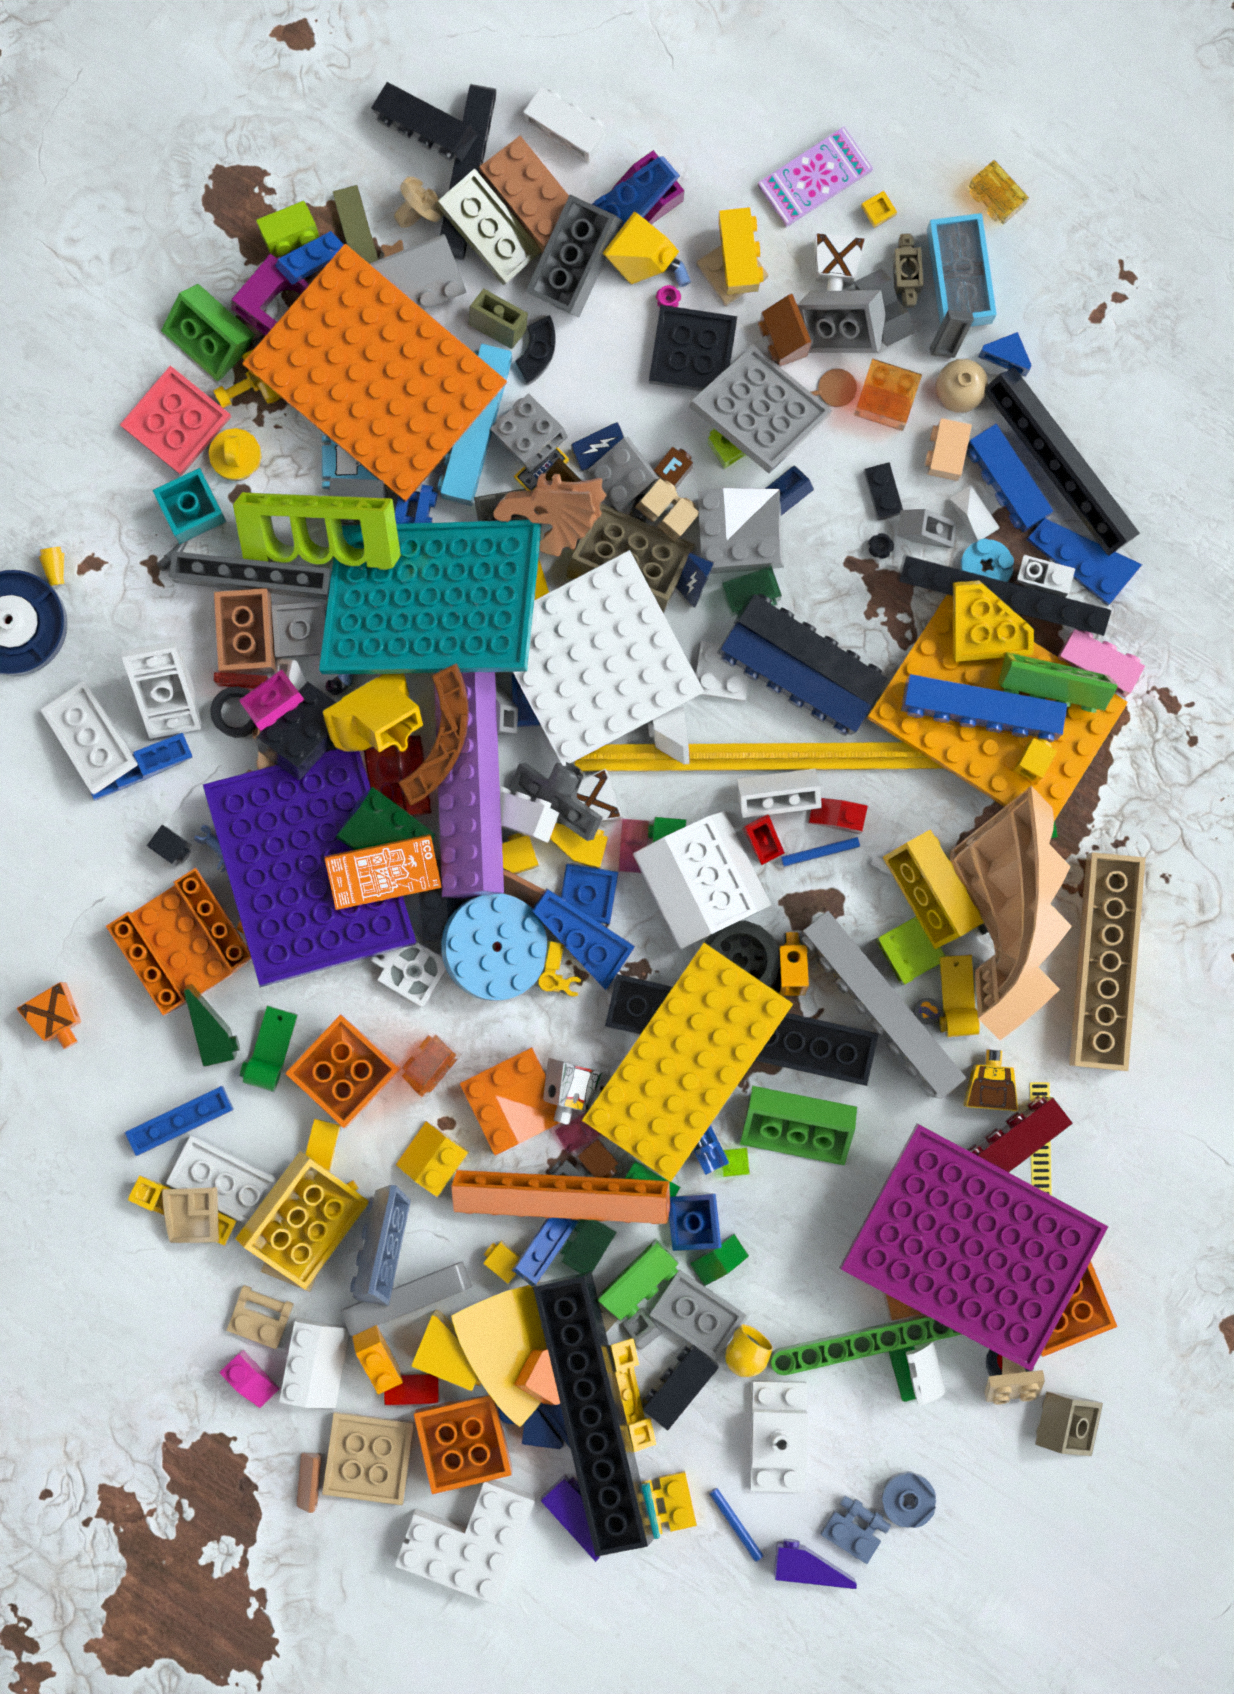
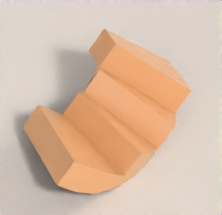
(1012, 881)

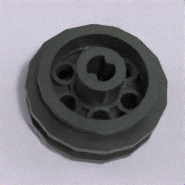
(759, 940)

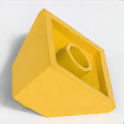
(640, 250)

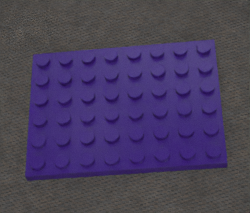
(274, 854)

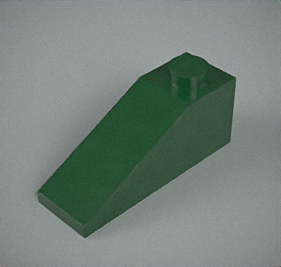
(211, 1032)

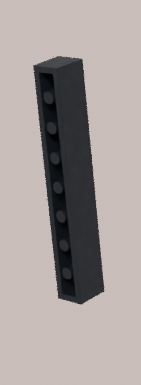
(1061, 461)
(1017, 597)

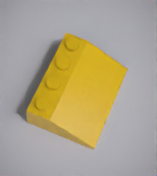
(302, 1220)

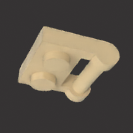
(257, 1325)

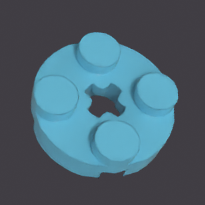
(988, 550)

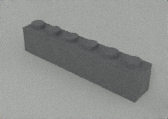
(250, 574)

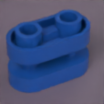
(426, 499)

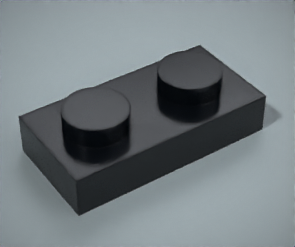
(883, 491)

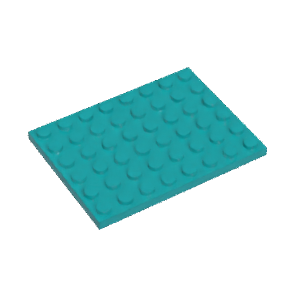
(448, 600)

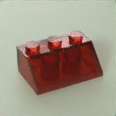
(390, 767)

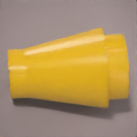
(53, 565)

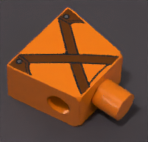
(53, 1014)

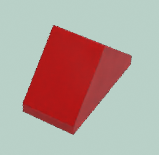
(764, 839)

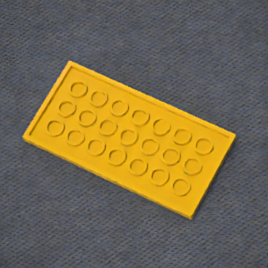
(687, 1062)

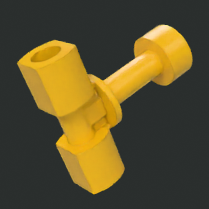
(224, 395)

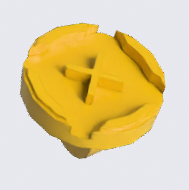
(235, 454)

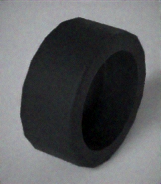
(216, 717)

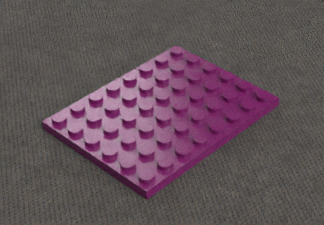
(973, 1247)

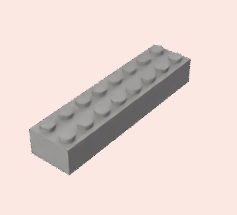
(882, 1005)

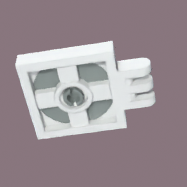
(411, 972)

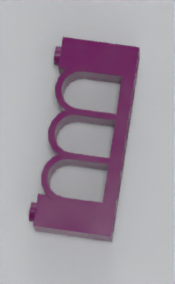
(260, 292)

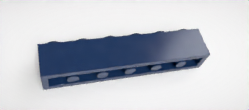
(793, 679)

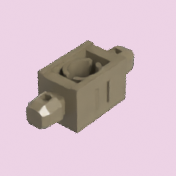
(901, 255)

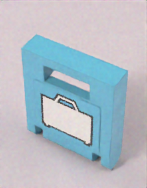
(339, 464)

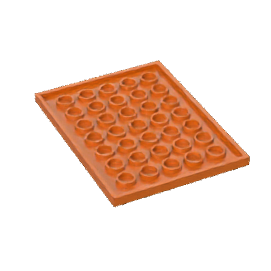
(375, 372)

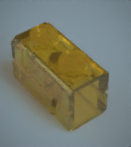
(997, 192)

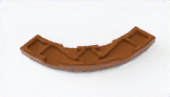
(449, 739)

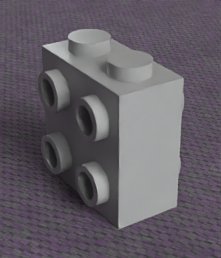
(529, 432)

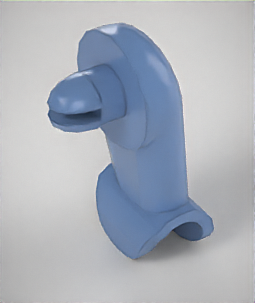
(213, 843)

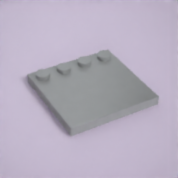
(760, 409)

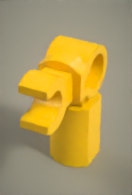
(548, 979)

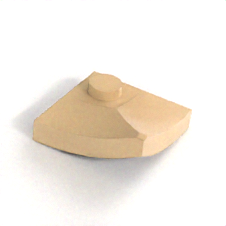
(191, 1214)

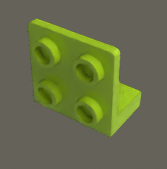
(909, 951)

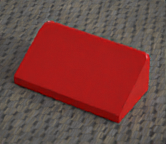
(414, 1390)

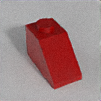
(839, 815)

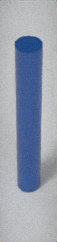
(820, 851)
(736, 1524)

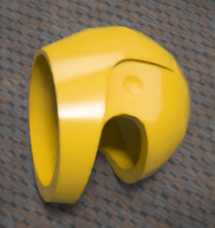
(744, 1355)

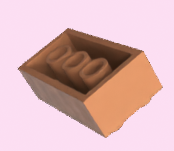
(526, 189)

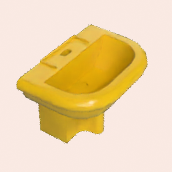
(374, 716)

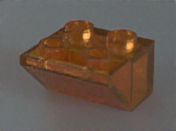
(887, 394)

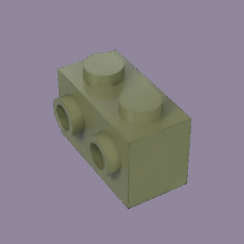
(497, 318)

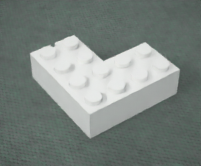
(473, 1556)

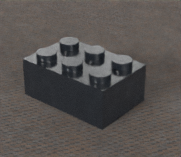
(299, 735)

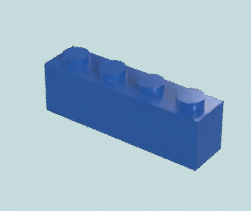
(1009, 478)

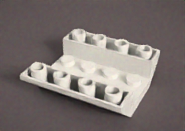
(701, 879)

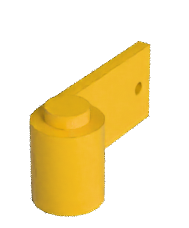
(958, 997)

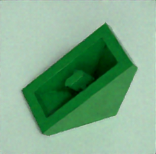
(719, 1261)

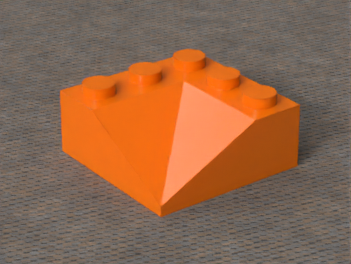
(343, 1071)
(511, 1101)
(1084, 1315)
(462, 1443)

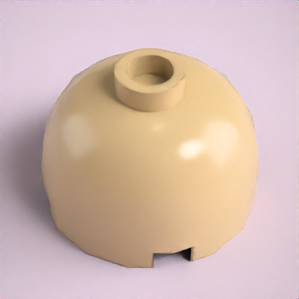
(961, 385)

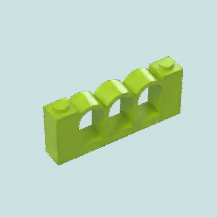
(259, 541)

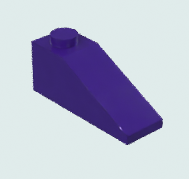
(567, 1506)
(802, 1565)

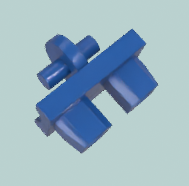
(710, 1152)

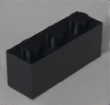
(679, 1386)

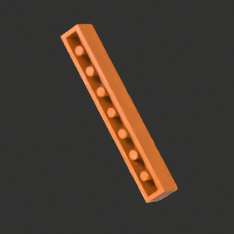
(561, 1196)

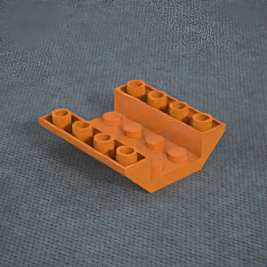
(180, 942)

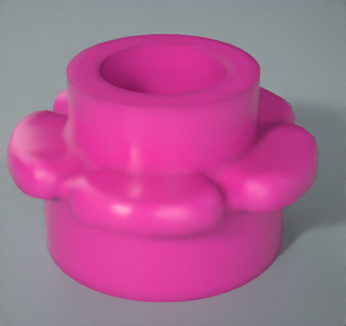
(671, 291)

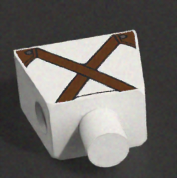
(837, 259)
(600, 796)

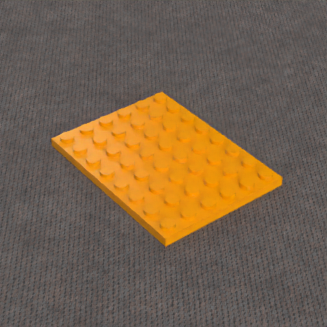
(974, 753)

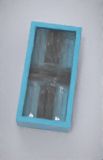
(961, 267)

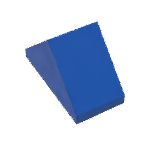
(1007, 353)

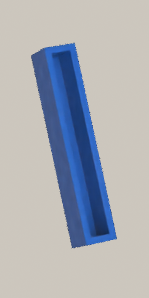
(983, 708)

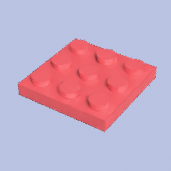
(175, 420)

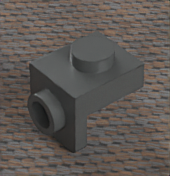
(569, 1169)

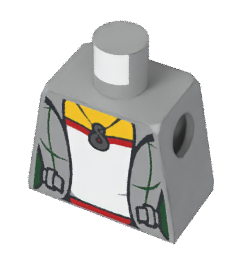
(570, 1088)

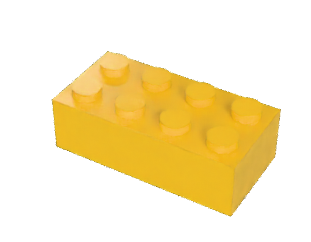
(933, 889)

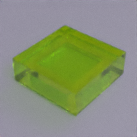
(738, 1162)

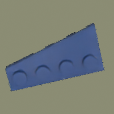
(639, 191)
(1093, 567)
(588, 940)

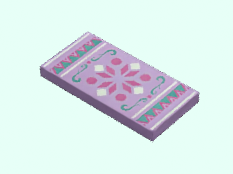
(815, 176)

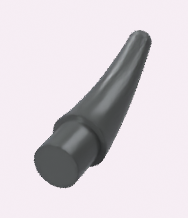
(165, 562)

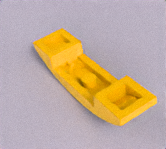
(149, 1195)
(640, 1427)

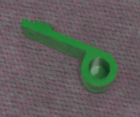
(270, 1049)

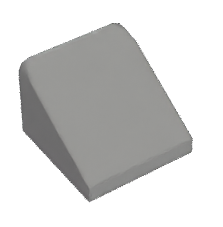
(641, 1328)

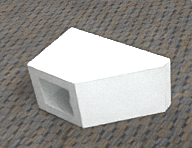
(1045, 576)

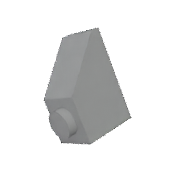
(926, 528)

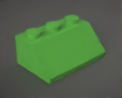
(207, 331)
(638, 1281)

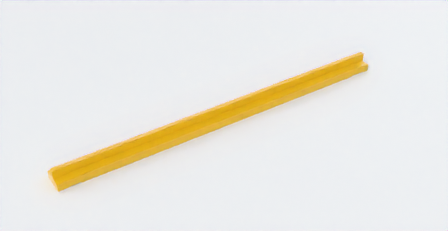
(758, 757)

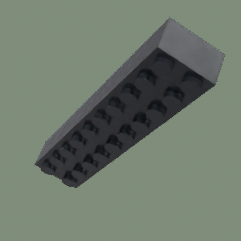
(795, 1044)
(593, 1414)

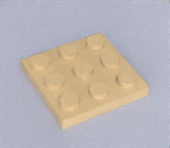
(368, 1458)

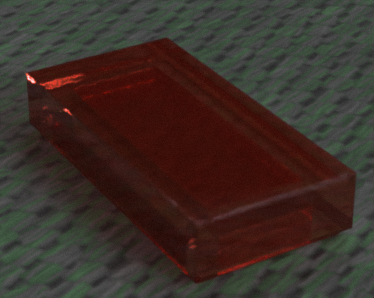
(240, 680)

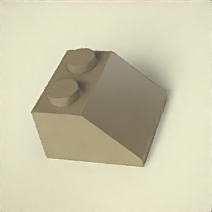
(1068, 1424)

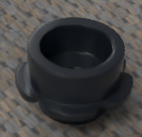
(883, 539)

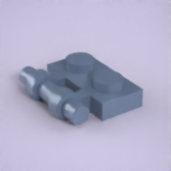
(852, 1537)

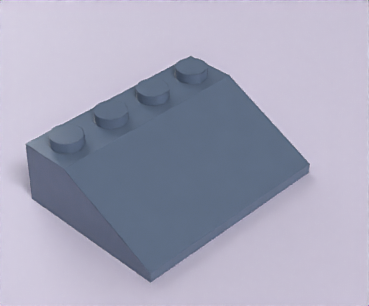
(381, 1246)

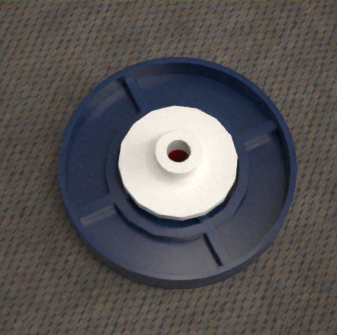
(36, 624)

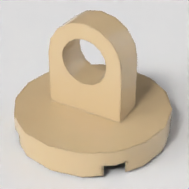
(417, 204)

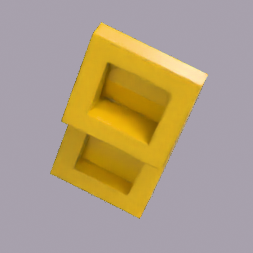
(323, 1142)

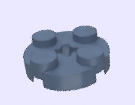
(909, 1484)

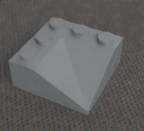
(741, 529)

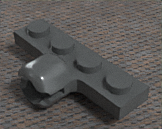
(561, 793)

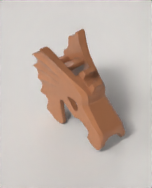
(564, 505)

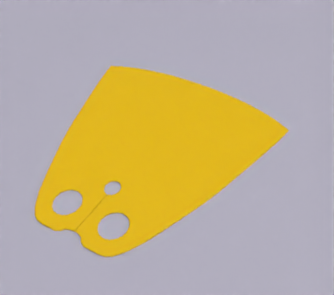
(498, 1341)

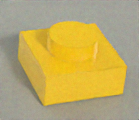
(879, 209)

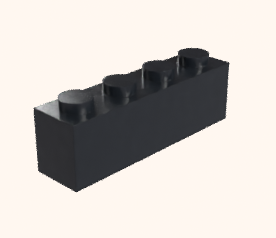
(423, 122)

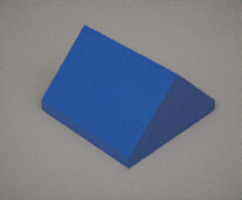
(694, 1222)

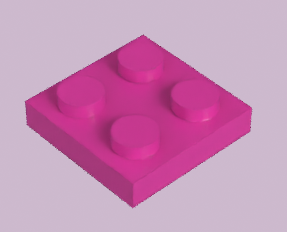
(271, 700)

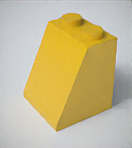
(443, 1355)

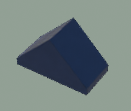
(540, 1432)

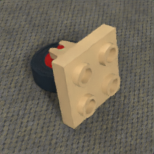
(1010, 1380)

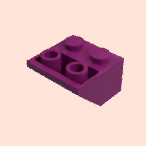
(670, 200)

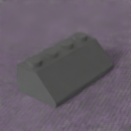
(574, 256)

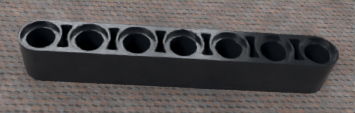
(478, 115)

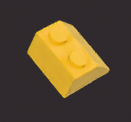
(432, 1159)

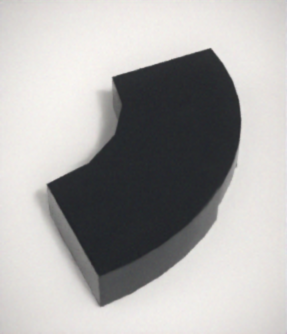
(539, 350)

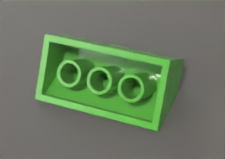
(1056, 682)
(799, 1125)

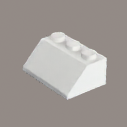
(314, 1364)

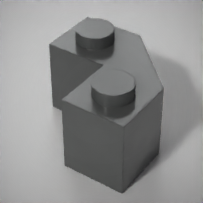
(897, 318)

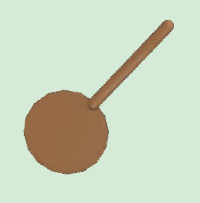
(836, 388)

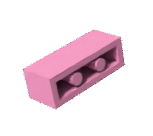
(1089, 654)

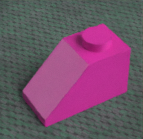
(249, 1379)

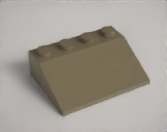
(654, 551)

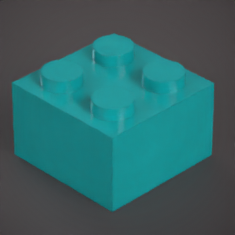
(189, 506)

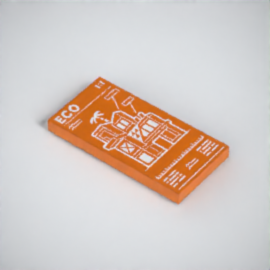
(383, 872)

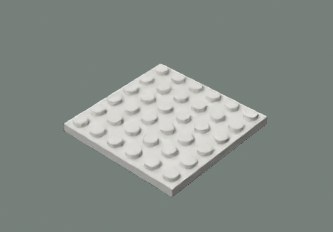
(602, 660)

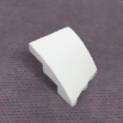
(925, 1373)

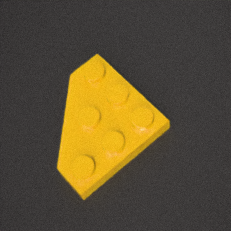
(986, 625)

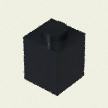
(170, 845)

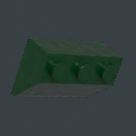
(377, 822)

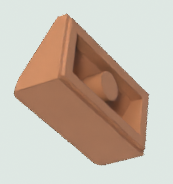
(521, 888)
(309, 1481)

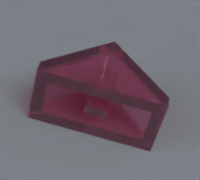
(633, 838)
(576, 1133)

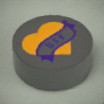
(927, 1011)

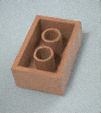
(244, 631)

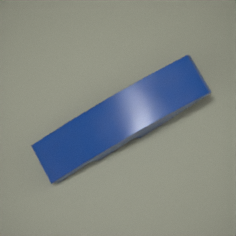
(151, 761)

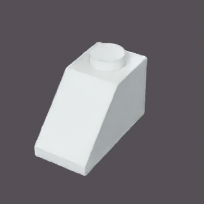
(671, 734)

